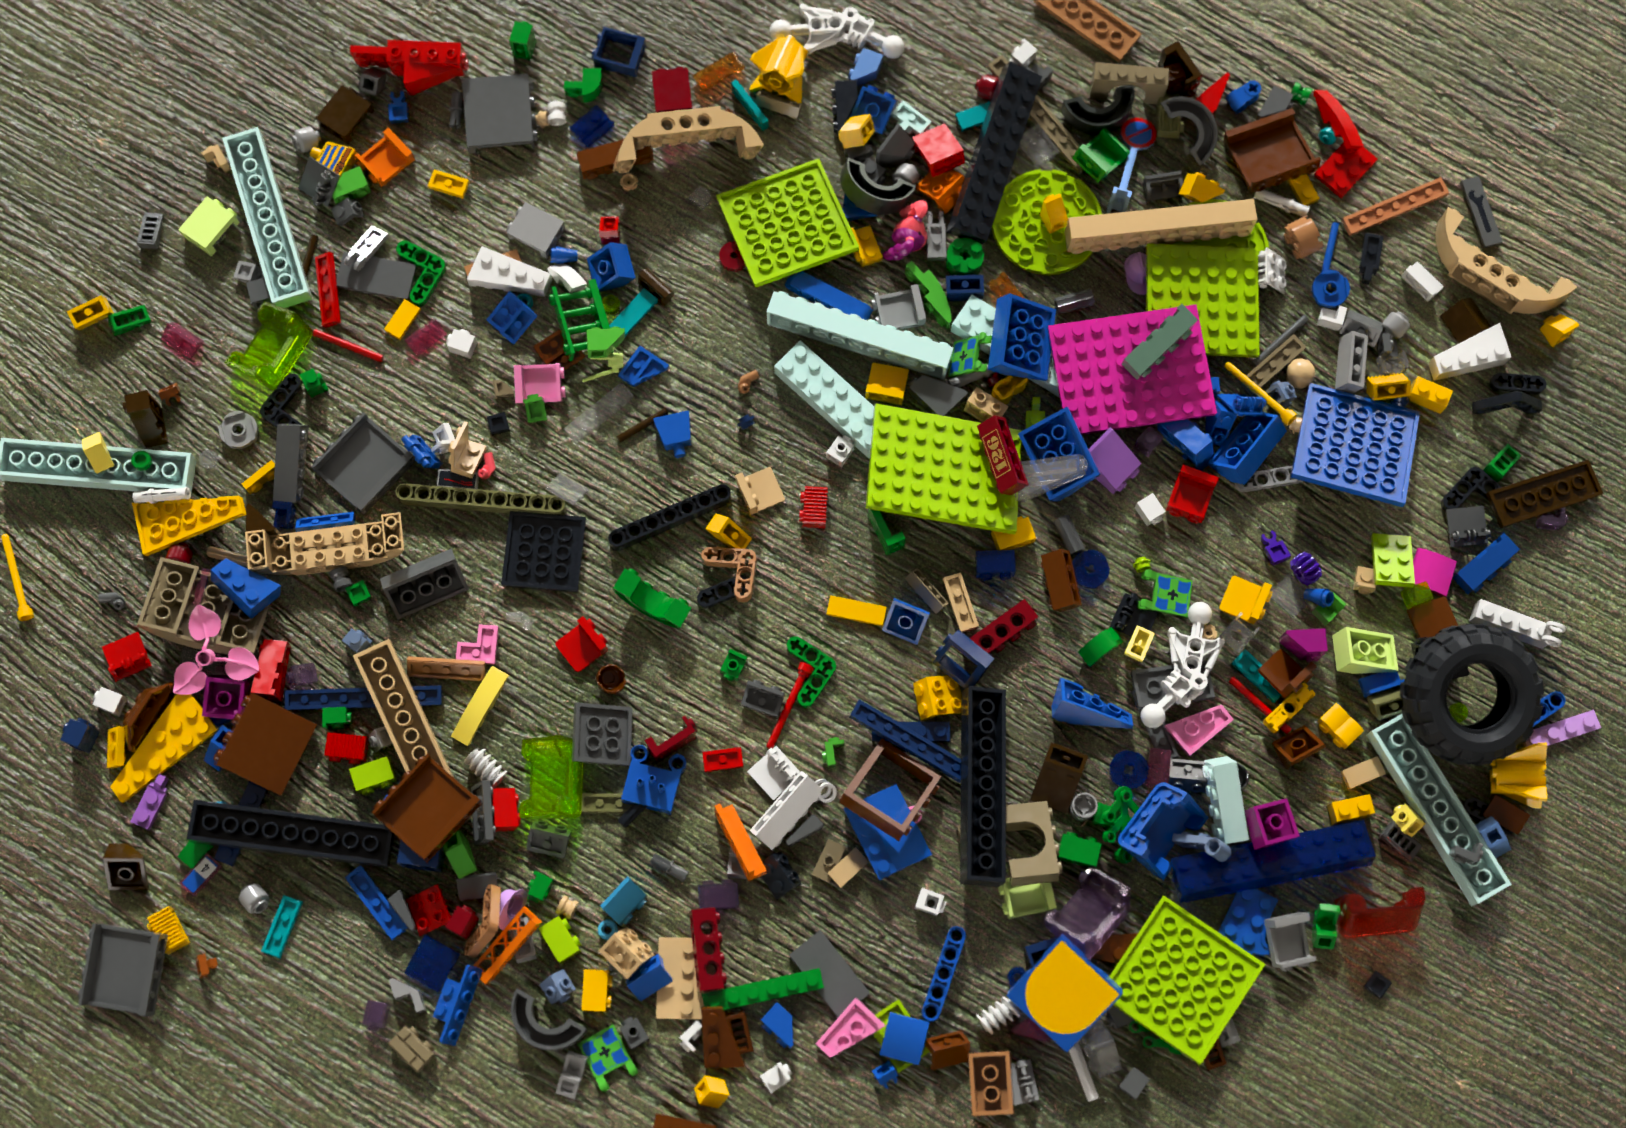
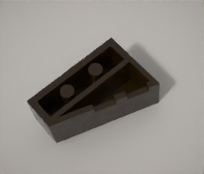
(146, 418)

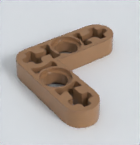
(739, 563)
(489, 925)

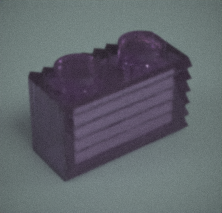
(718, 895)

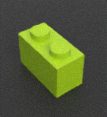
(373, 775)
(560, 940)

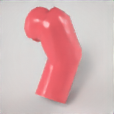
(489, 466)

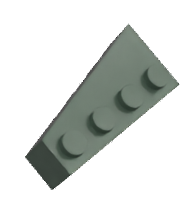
(1160, 342)

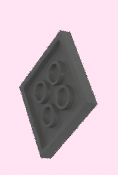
(602, 734)

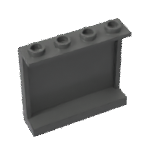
(499, 111)
(363, 463)
(123, 969)

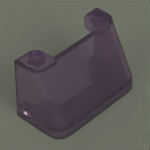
(1091, 912)

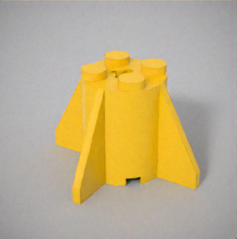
(780, 67)
(1521, 775)

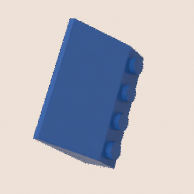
(1021, 338)
(1059, 437)
(883, 851)

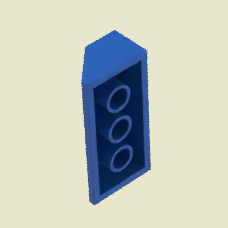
(1247, 447)

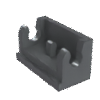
(1162, 186)

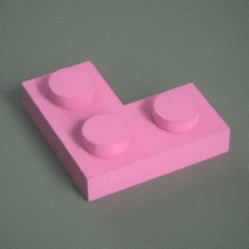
(484, 649)

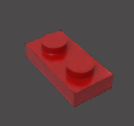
(722, 759)

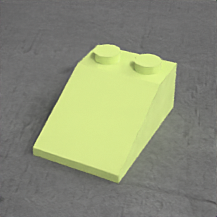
(1364, 651)

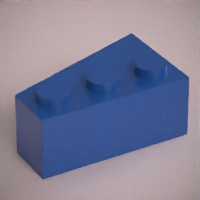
(1190, 440)
(1486, 564)
(244, 587)

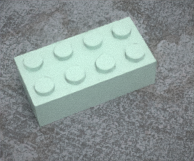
(1225, 800)

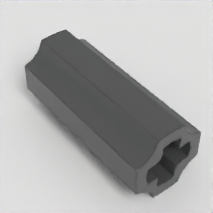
(1074, 301)
(1069, 535)

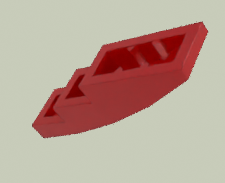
(1341, 123)

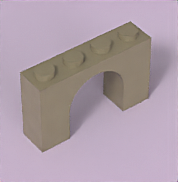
(1107, 76)
(1044, 866)

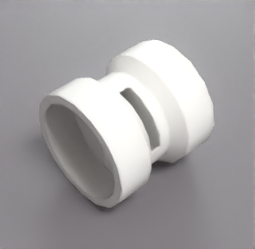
(556, 112)

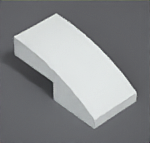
(568, 276)

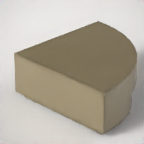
(502, 390)

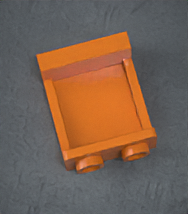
(385, 158)

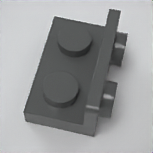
(1187, 775)
(548, 839)

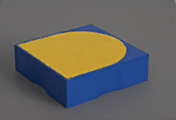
(1064, 993)

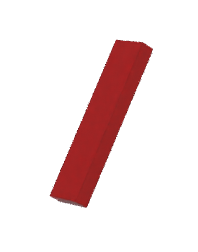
(327, 289)

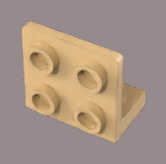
(464, 453)
(759, 490)
(626, 951)

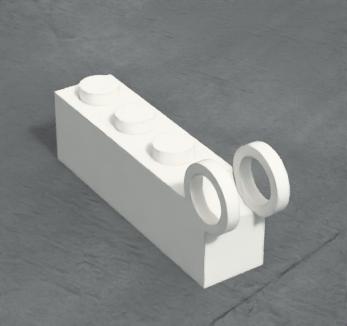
(1516, 624)
(790, 807)

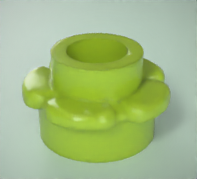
(1142, 564)

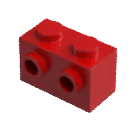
(505, 809)

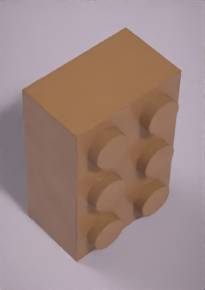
(991, 1083)

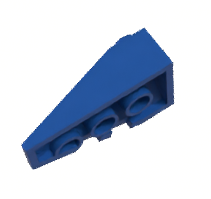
(1080, 708)

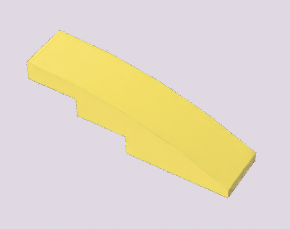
(479, 705)

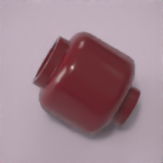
(986, 86)
(180, 552)

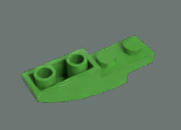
(935, 298)

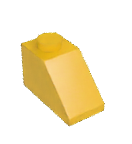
(1558, 328)
(728, 532)

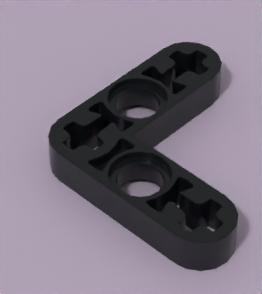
(1513, 399)
(278, 413)
(1478, 484)

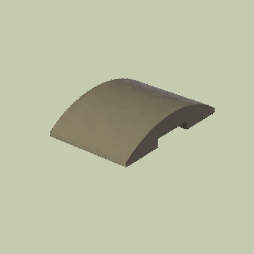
(170, 607)

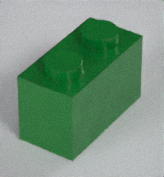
(522, 40)
(1079, 850)

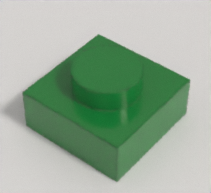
(358, 593)

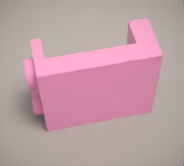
(540, 380)

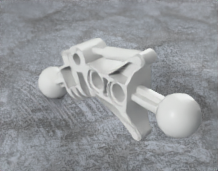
(859, 31)
(1183, 680)

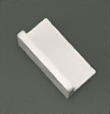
(1422, 281)

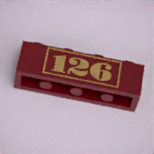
(1002, 455)

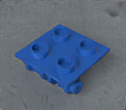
(1243, 405)

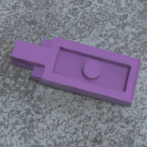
(151, 803)

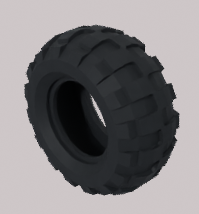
(1515, 704)

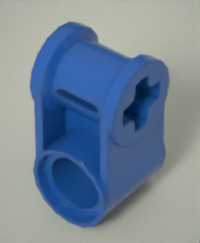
(1242, 98)

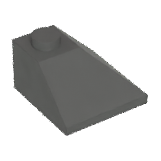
(895, 148)

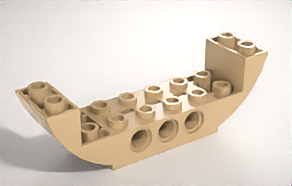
(687, 127)
(1491, 278)
(325, 548)

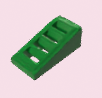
(119, 316)
(1493, 468)

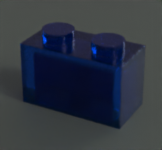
(995, 564)

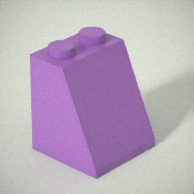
(1114, 461)

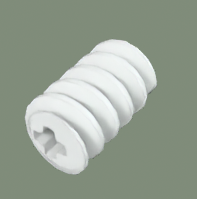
(485, 767)
(998, 1015)

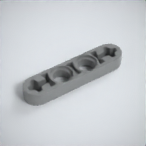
(1272, 482)

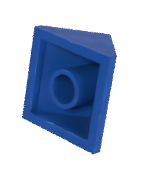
(905, 621)

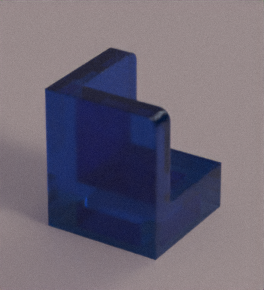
(284, 514)

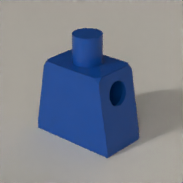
(674, 432)

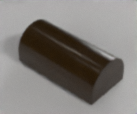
(655, 286)

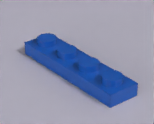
(376, 902)

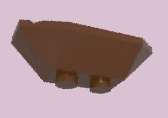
(145, 713)

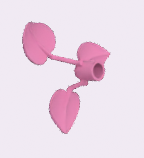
(240, 661)

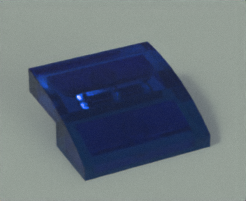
(432, 963)

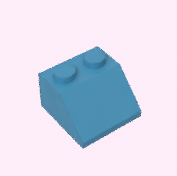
(624, 902)

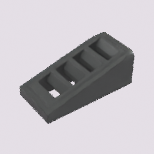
(154, 243)
(810, 827)
(1384, 836)
(401, 907)

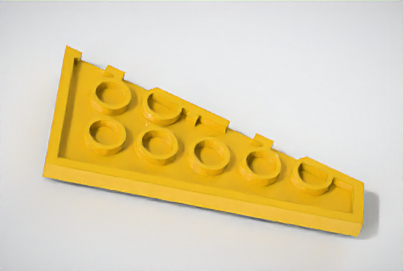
(179, 520)
(170, 739)

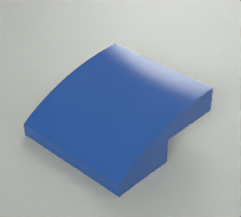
(511, 317)
(904, 1038)

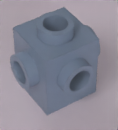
(1282, 393)
(557, 987)

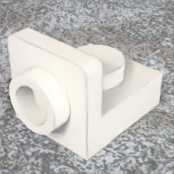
(692, 1033)
(776, 1077)

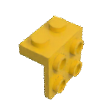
(1245, 598)
(937, 696)

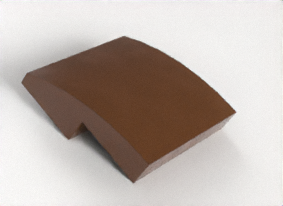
(551, 351)
(1431, 617)

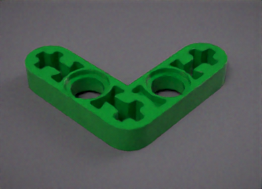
(429, 271)
(818, 666)

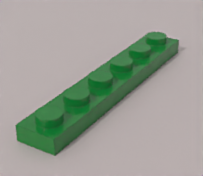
(764, 990)

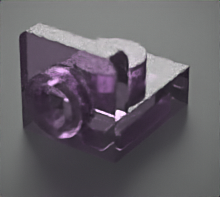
(1551, 522)
(301, 675)

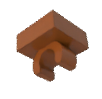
(168, 392)
(203, 965)

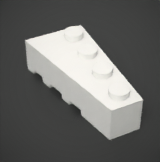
(507, 274)
(1474, 354)

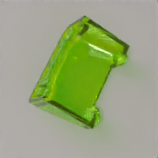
(273, 347)
(553, 779)

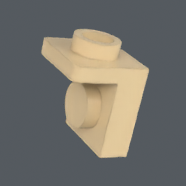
(216, 154)
(1364, 580)

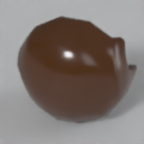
(610, 679)

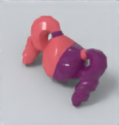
(909, 233)

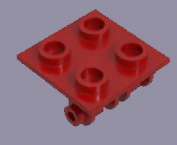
(126, 656)
(429, 910)

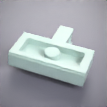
(910, 119)

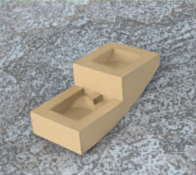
(1363, 772)
(847, 867)

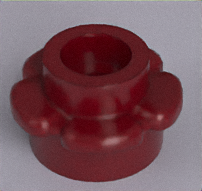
(996, 377)

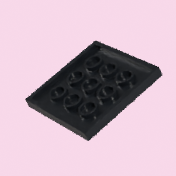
(543, 551)

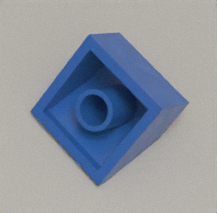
(611, 267)

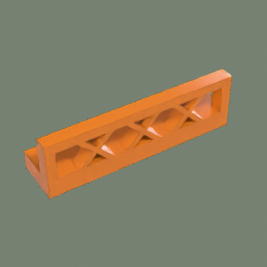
(739, 842)
(509, 950)

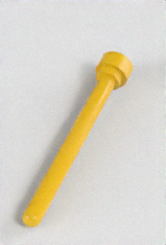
(1288, 416)
(24, 611)

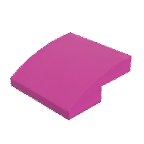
(1434, 569)

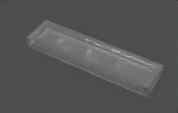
(598, 413)

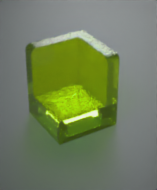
(1417, 595)

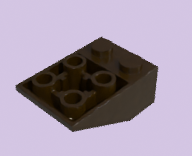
(1059, 777)

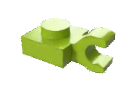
(1035, 415)

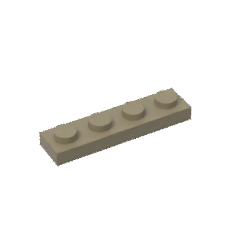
(1275, 362)

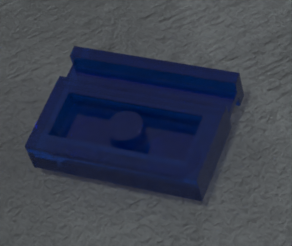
(592, 126)

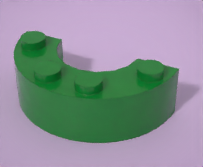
(650, 602)

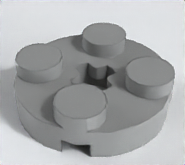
(230, 424)

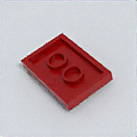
(1345, 169)

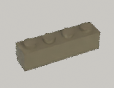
(778, 104)
(926, 591)

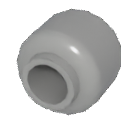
(305, 139)
(907, 173)
(1396, 324)
(254, 898)

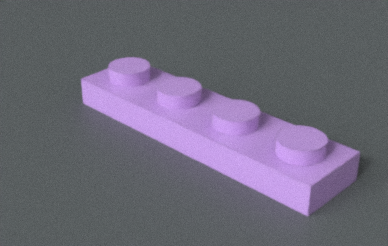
(1565, 729)

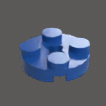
(1337, 281)

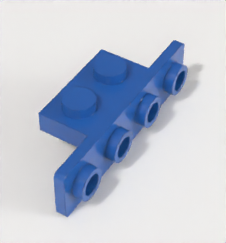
(455, 1002)

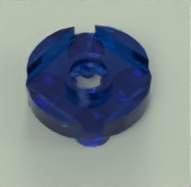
(1100, 565)
(1139, 771)

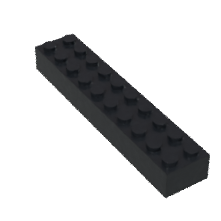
(994, 153)
(983, 787)
(290, 833)

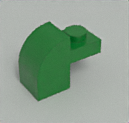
(588, 88)
(1100, 646)
(1324, 926)

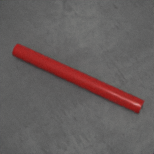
(348, 345)
(1255, 701)

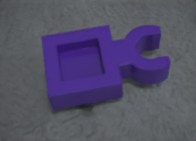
(1275, 550)

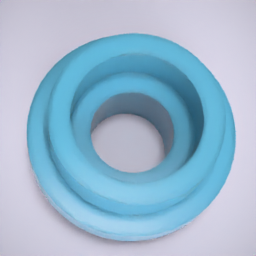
(603, 925)

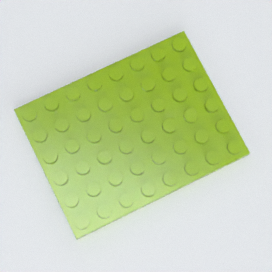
(935, 471)

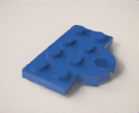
(1245, 921)

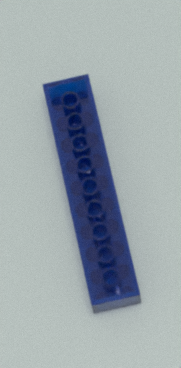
(1304, 857)

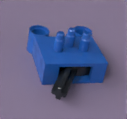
(650, 786)

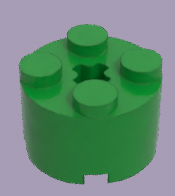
(967, 249)

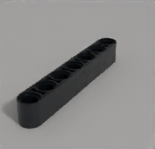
(663, 524)

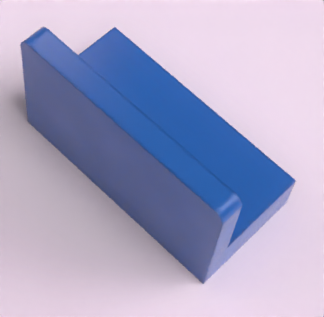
(1379, 683)
(649, 978)

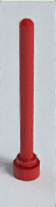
(804, 672)

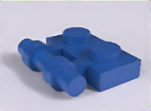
(421, 451)

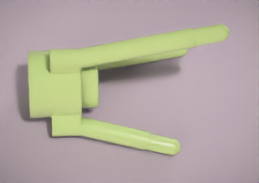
(614, 360)

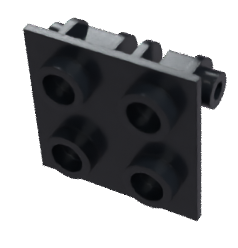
(1129, 616)

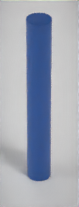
(1330, 246)

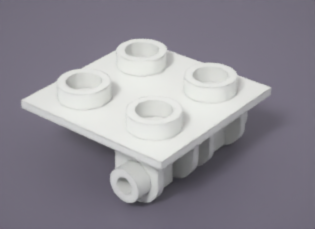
(1271, 270)
(774, 772)

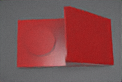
(609, 230)

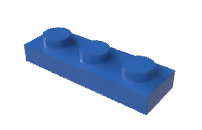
(325, 521)

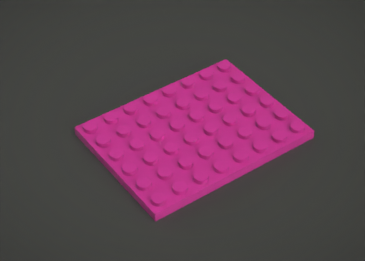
(1104, 392)

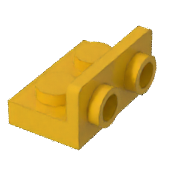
(868, 248)

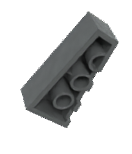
(290, 462)

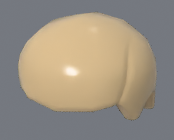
(1300, 373)

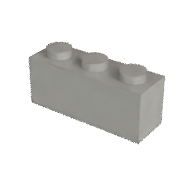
(1351, 362)

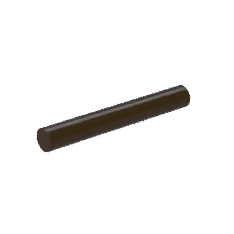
(309, 253)
(640, 426)

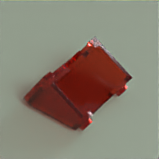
(1359, 922)

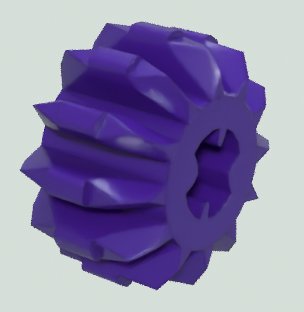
(1306, 568)

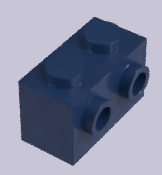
(963, 286)
(79, 734)

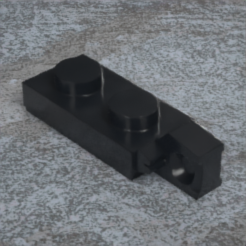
(1370, 256)

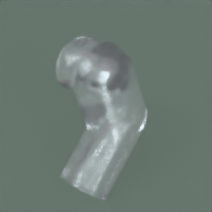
(521, 617)

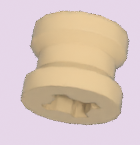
(567, 907)

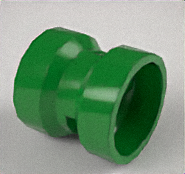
(1300, 93)

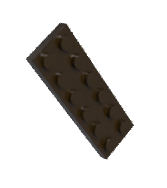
(1544, 493)

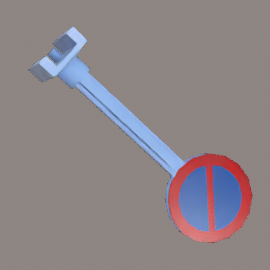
(1137, 135)

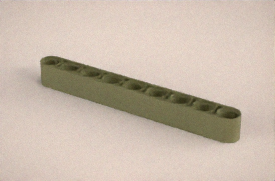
(472, 497)

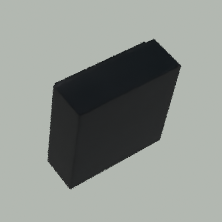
(498, 423)
(1377, 984)

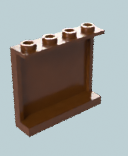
(1270, 151)
(264, 743)
(426, 808)

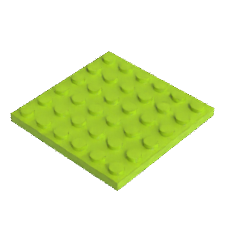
(787, 223)
(1219, 282)
(1183, 979)

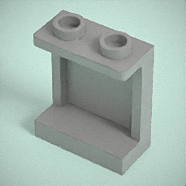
(536, 229)
(900, 309)
(1288, 941)

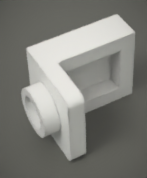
(443, 437)

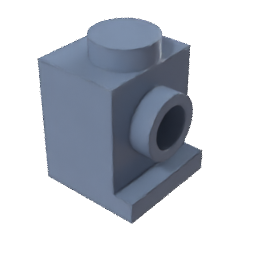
(357, 640)

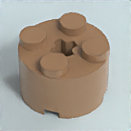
(1303, 237)

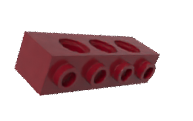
(1020, 611)
(705, 981)

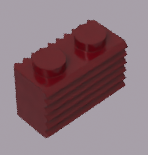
(462, 921)

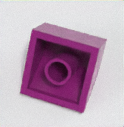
(1305, 643)
(224, 697)
(1271, 823)

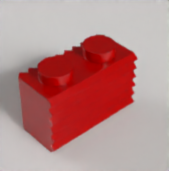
(814, 507)
(346, 747)

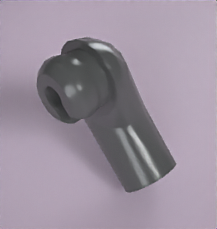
(114, 598)

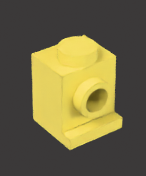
(1407, 819)

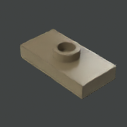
(829, 858)

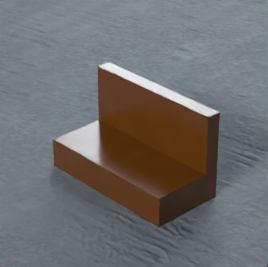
(1506, 814)
(948, 1049)

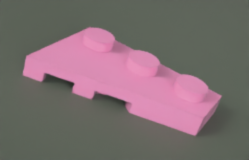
(1198, 728)
(850, 1028)

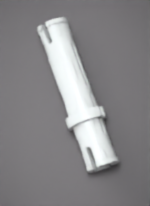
(1281, 202)
(154, 495)

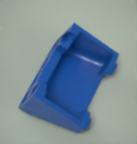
(1152, 827)

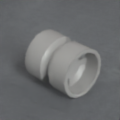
(1083, 807)

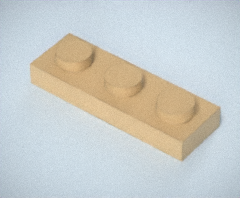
(960, 602)

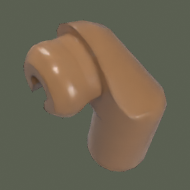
(745, 381)

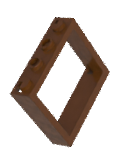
(874, 815)

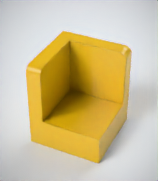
(711, 1091)

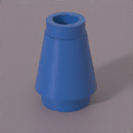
(563, 255)
(1321, 597)

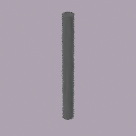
(1280, 340)

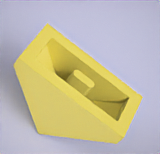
(97, 452)
(1139, 643)

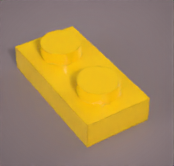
(448, 184)
(1304, 190)
(256, 481)
(115, 747)

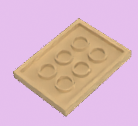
(680, 996)

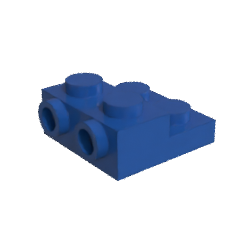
(877, 105)

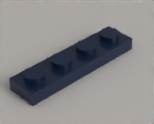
(930, 730)

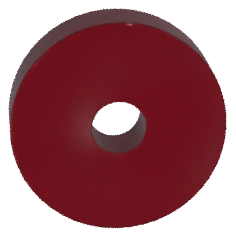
(725, 257)

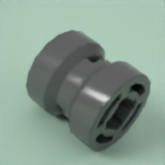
(340, 577)

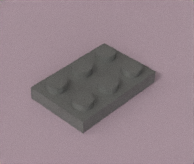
(483, 827)

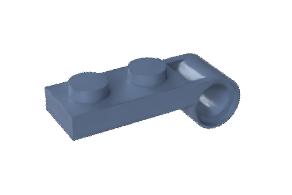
(1212, 846)

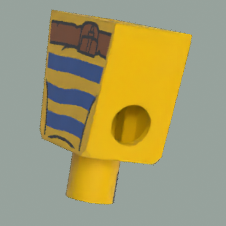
(335, 157)

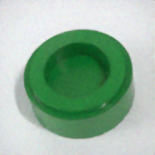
(141, 460)

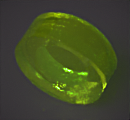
(611, 304)
(1458, 711)

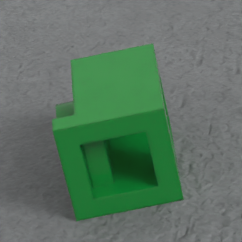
(313, 382)
(733, 673)
(336, 718)
(1097, 817)
(539, 887)

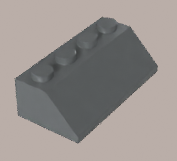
(424, 584)

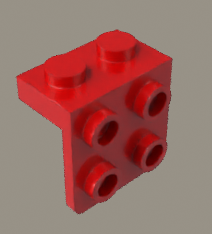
(582, 645)

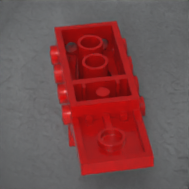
(419, 68)

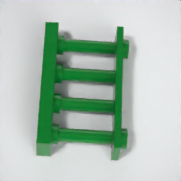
(595, 308)

